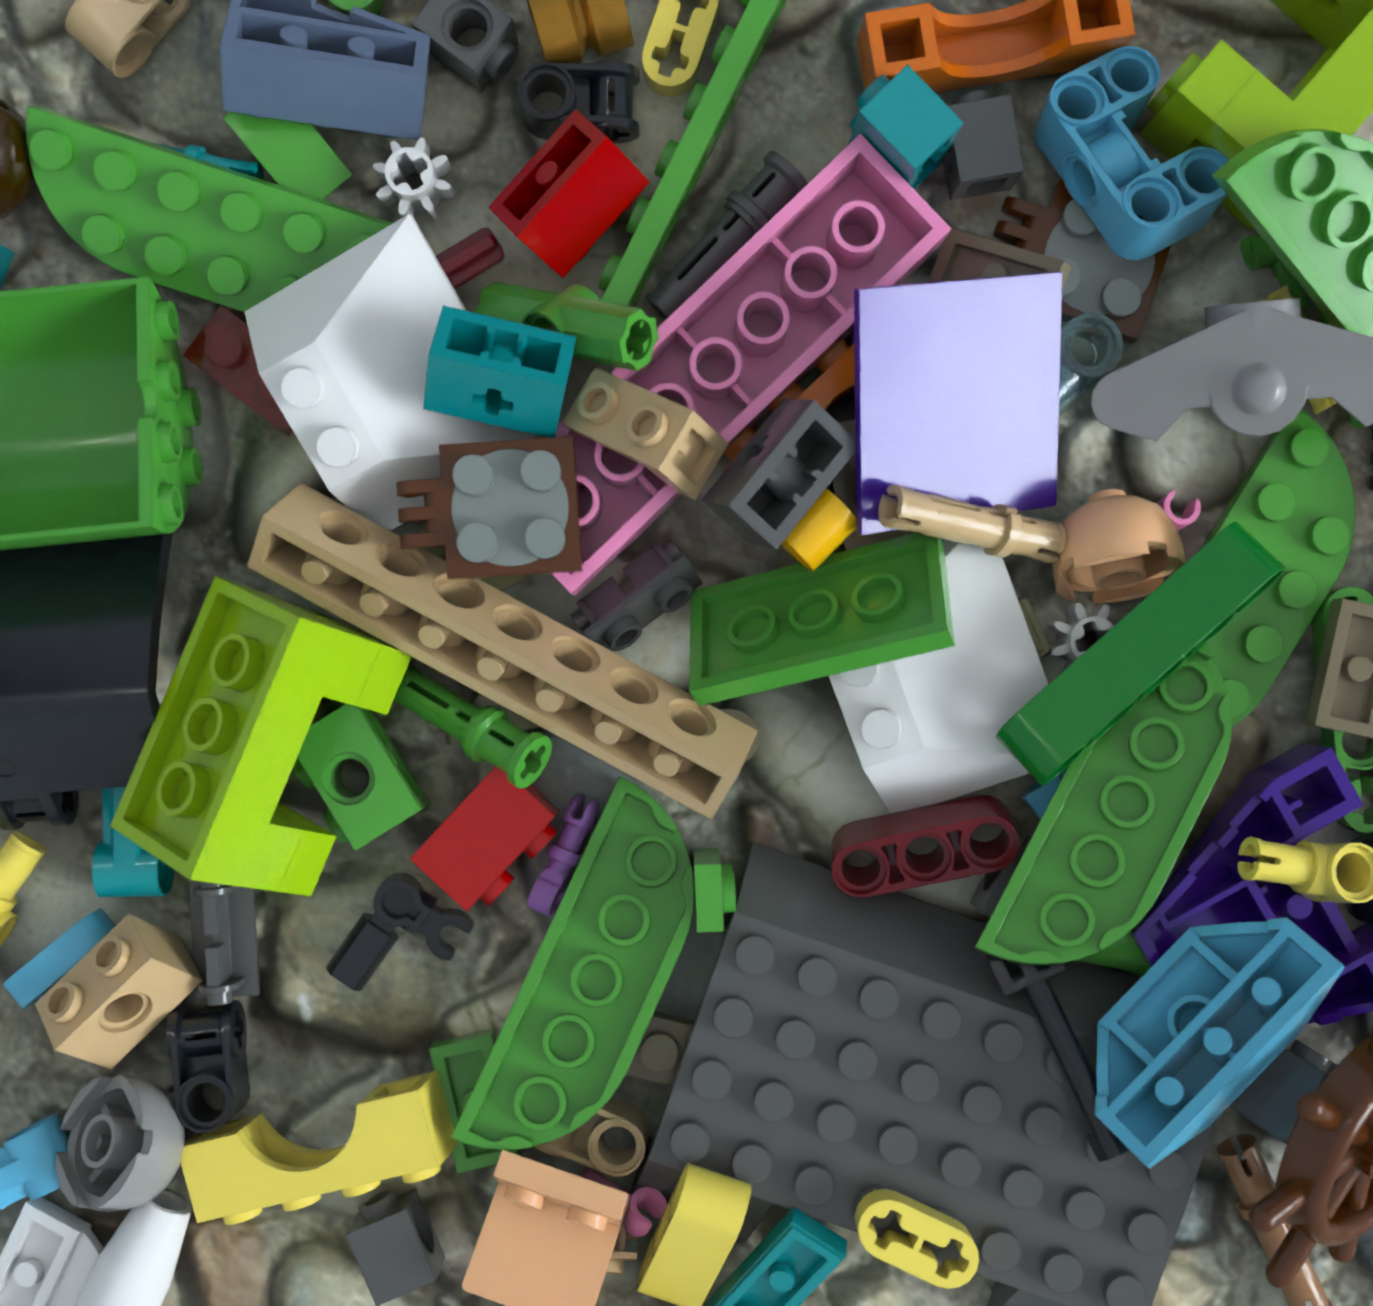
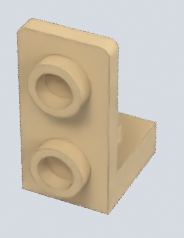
(648, 430)

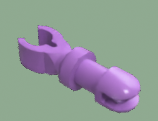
(564, 856)

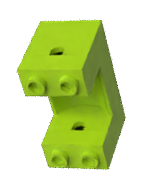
(1233, 105)
(232, 734)

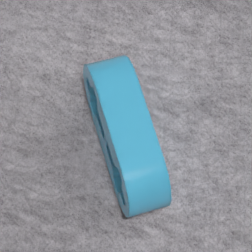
(57, 959)

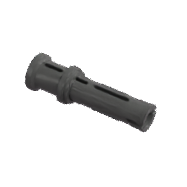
(743, 218)

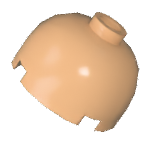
(1117, 548)

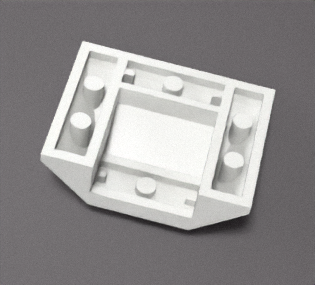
(351, 369)
(933, 717)

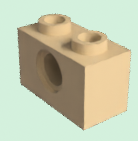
(118, 992)

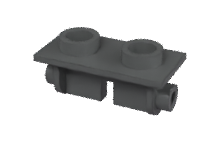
(661, 583)
(224, 941)

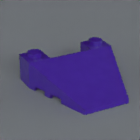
(1278, 805)

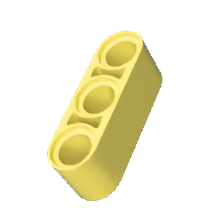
(693, 1236)

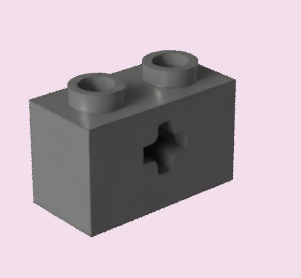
(781, 472)

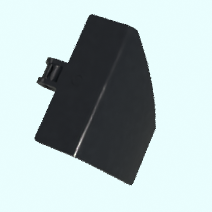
(76, 670)

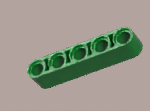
(1139, 653)

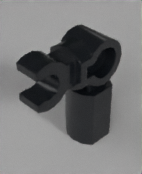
(401, 904)

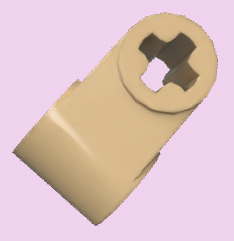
(122, 31)
(589, 1148)

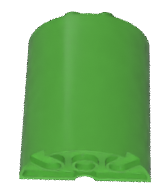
(93, 415)

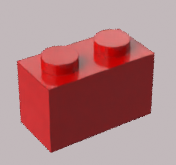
(569, 193)
(484, 838)

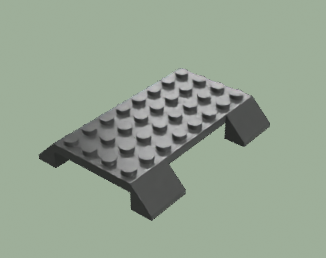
(879, 1053)

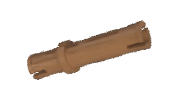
(1252, 1184)

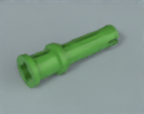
(483, 732)

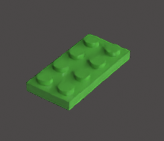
(809, 625)

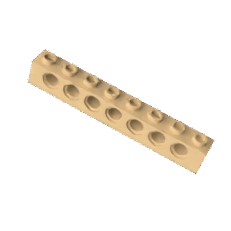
(502, 649)

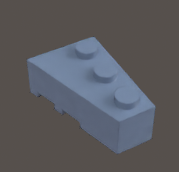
(324, 67)

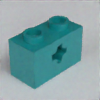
(906, 124)
(498, 372)

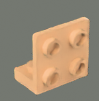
(544, 1236)

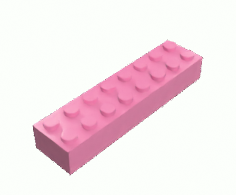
(758, 330)

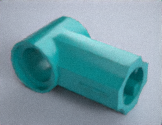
(121, 865)

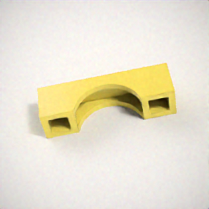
(250, 1166)

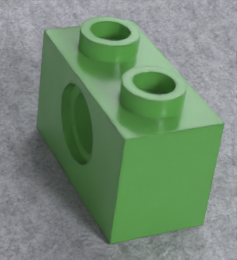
(392, 788)

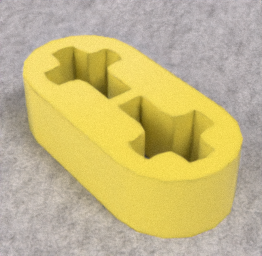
(694, 40)
(910, 1252)

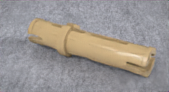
(994, 528)

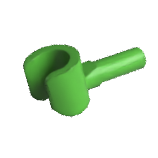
(1259, 255)

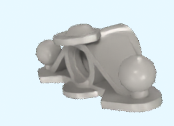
(1248, 367)

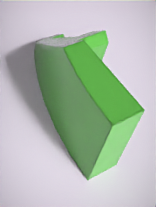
(291, 153)

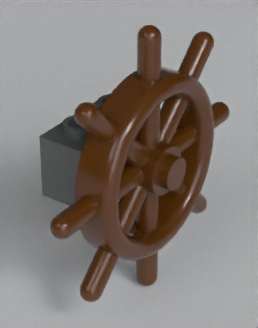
(1328, 1159)

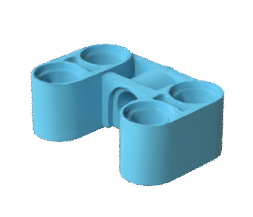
(1106, 169)

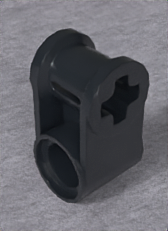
(585, 89)
(212, 1050)

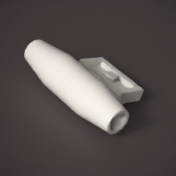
(60, 1262)

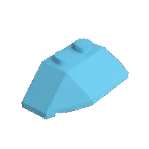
(1204, 1029)

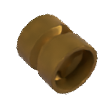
(572, 26)

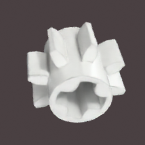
(407, 161)
(1074, 630)

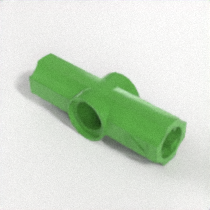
(603, 330)

